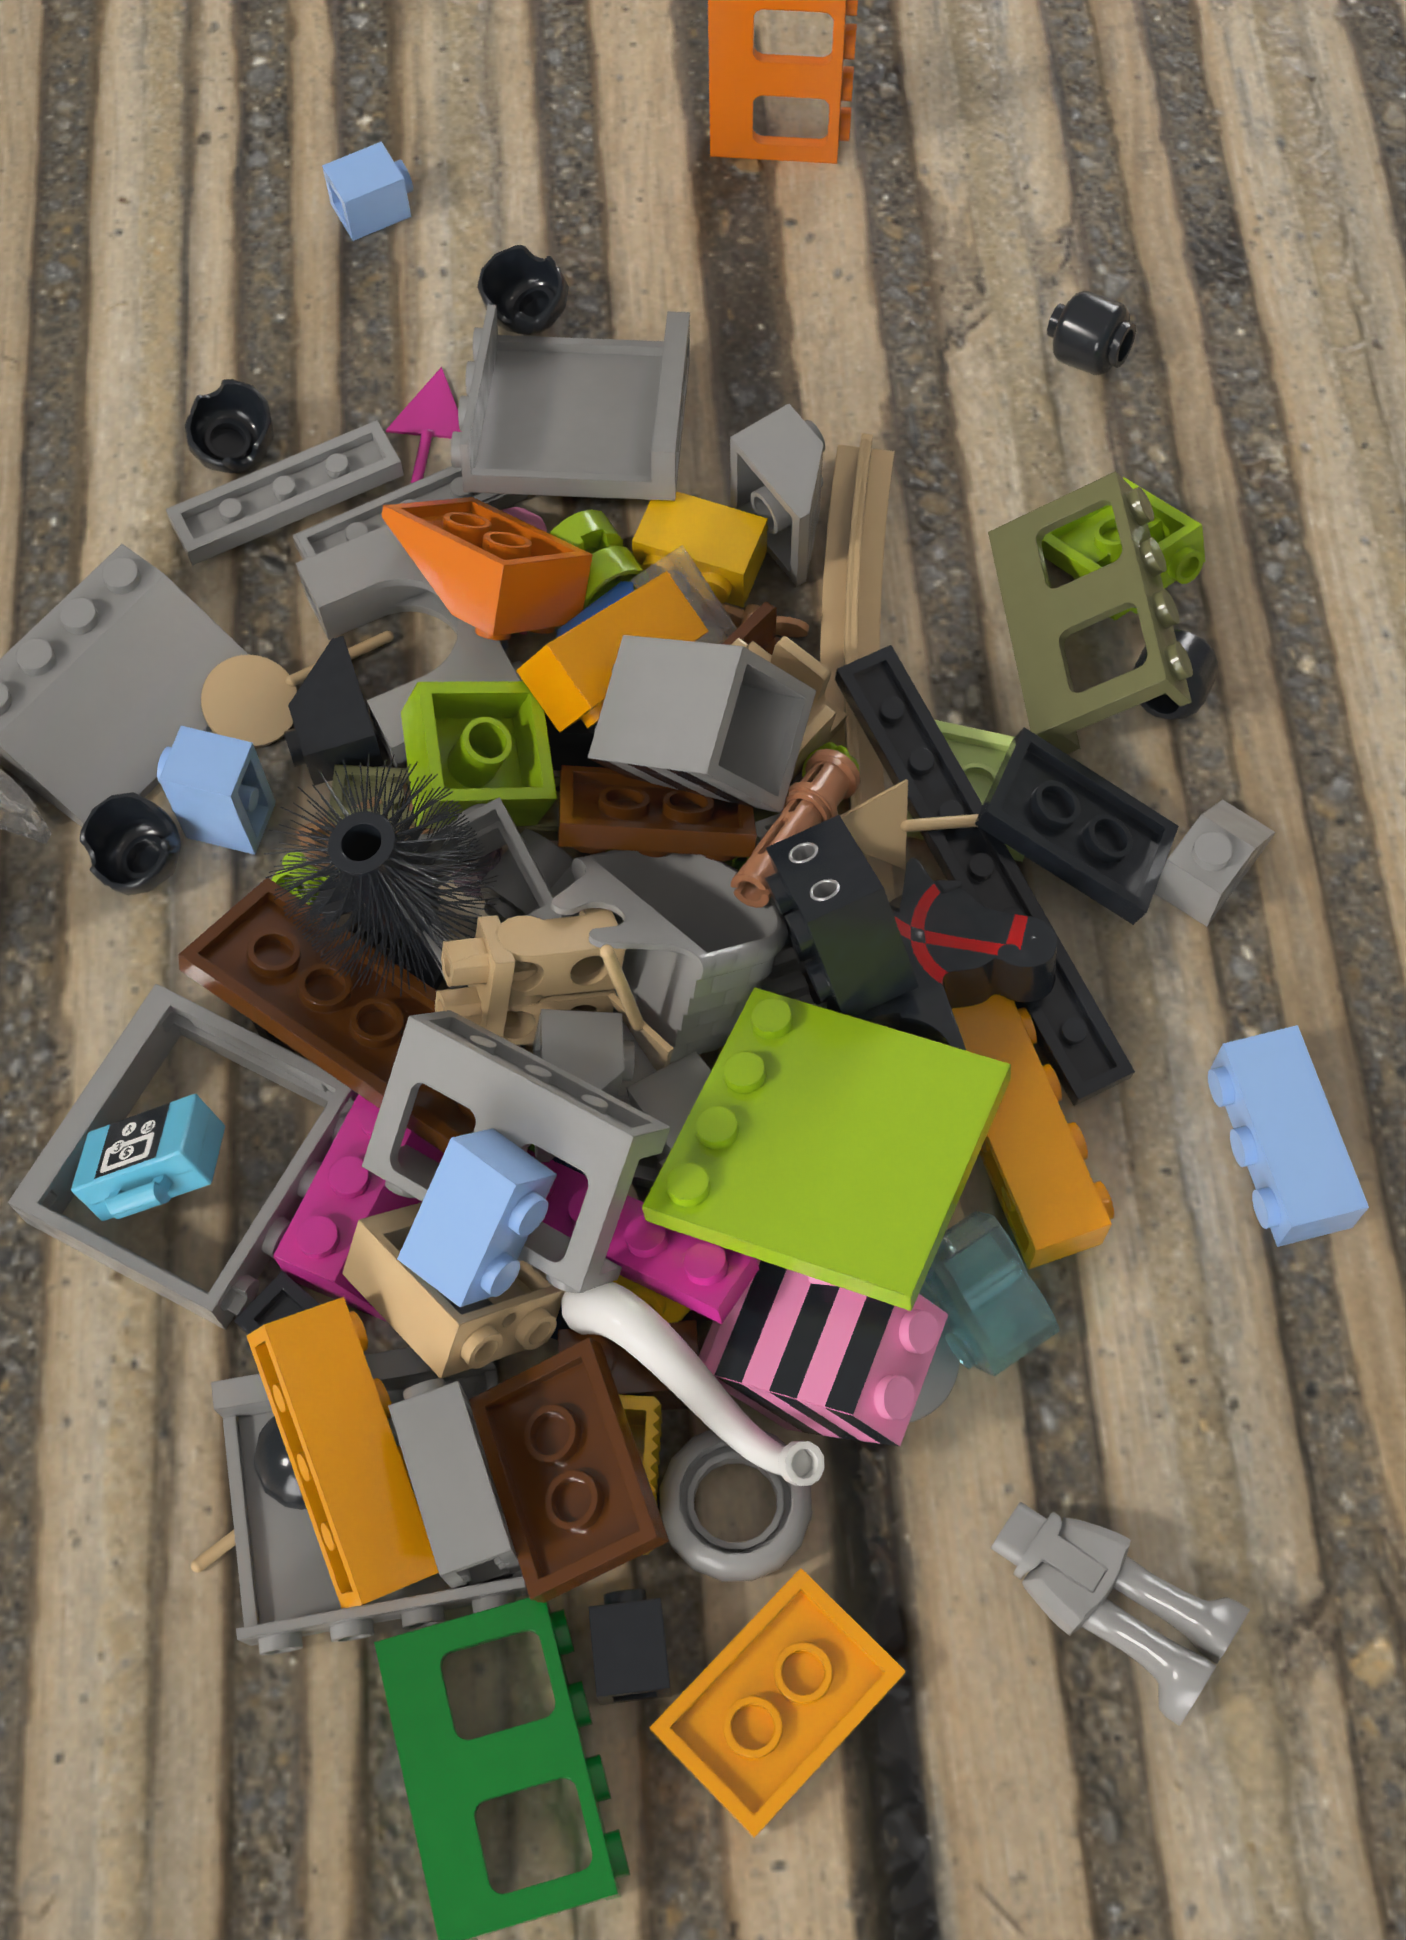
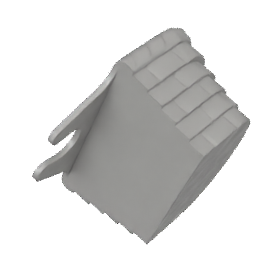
(685, 939)

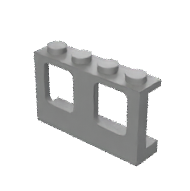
(528, 1105)

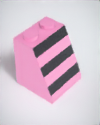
(824, 1356)

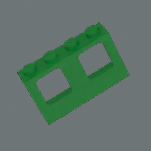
(454, 1776)

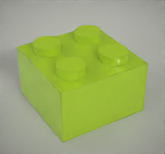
(482, 744)

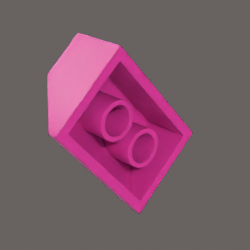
(339, 1196)

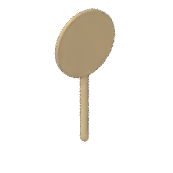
(251, 694)

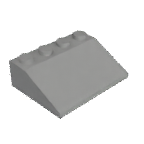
(106, 685)

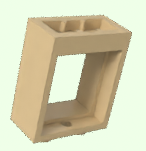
(428, 1323)

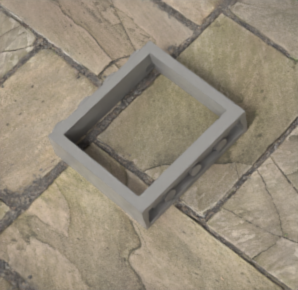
(111, 1097)

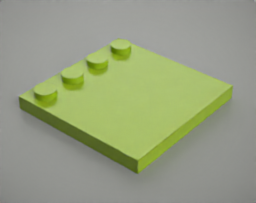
(829, 1147)

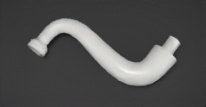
(641, 1331)

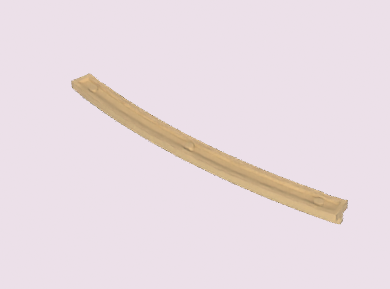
(854, 609)

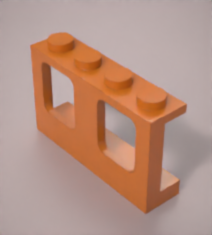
(742, 74)

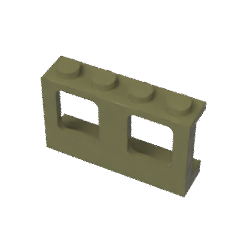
(1046, 616)

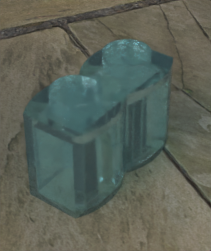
(988, 1296)

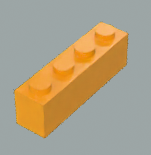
(1030, 1147)
(343, 1451)

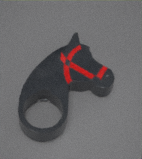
(961, 957)

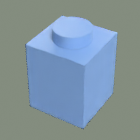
(368, 190)

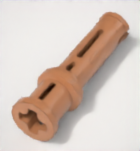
(813, 800)

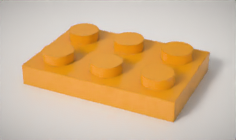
(777, 1702)

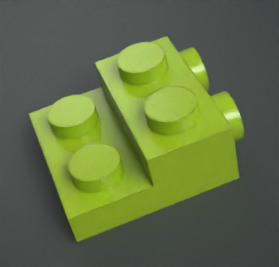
(1095, 542)

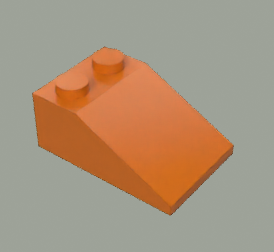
(492, 565)

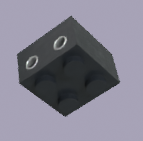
(839, 918)

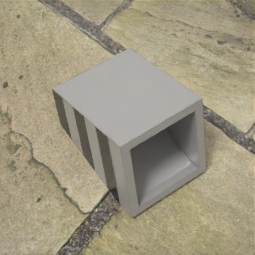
(703, 720)

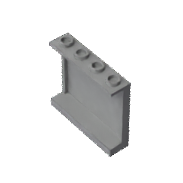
(573, 414)
(278, 1555)

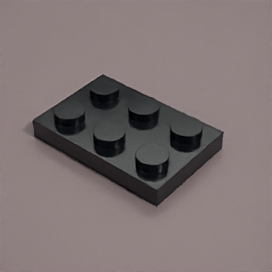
(1077, 826)

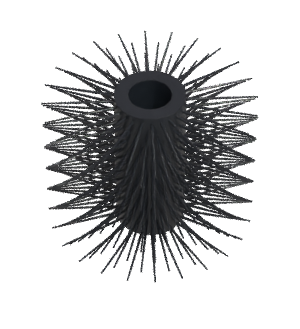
(383, 875)

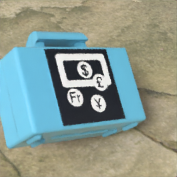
(148, 1158)

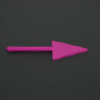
(428, 415)

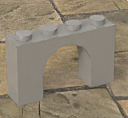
(379, 578)

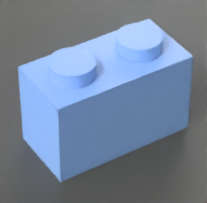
(216, 789)
(477, 1217)

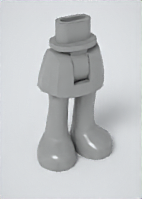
(1073, 1573)

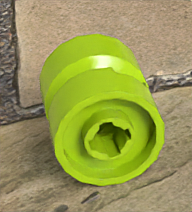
(610, 560)

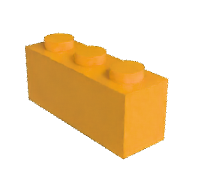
(575, 669)

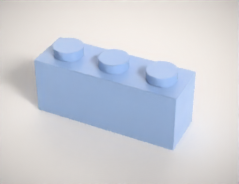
(1286, 1136)

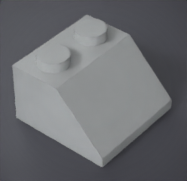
(780, 478)

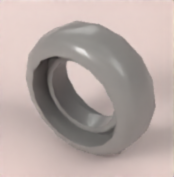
(712, 1555)

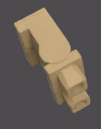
(526, 968)

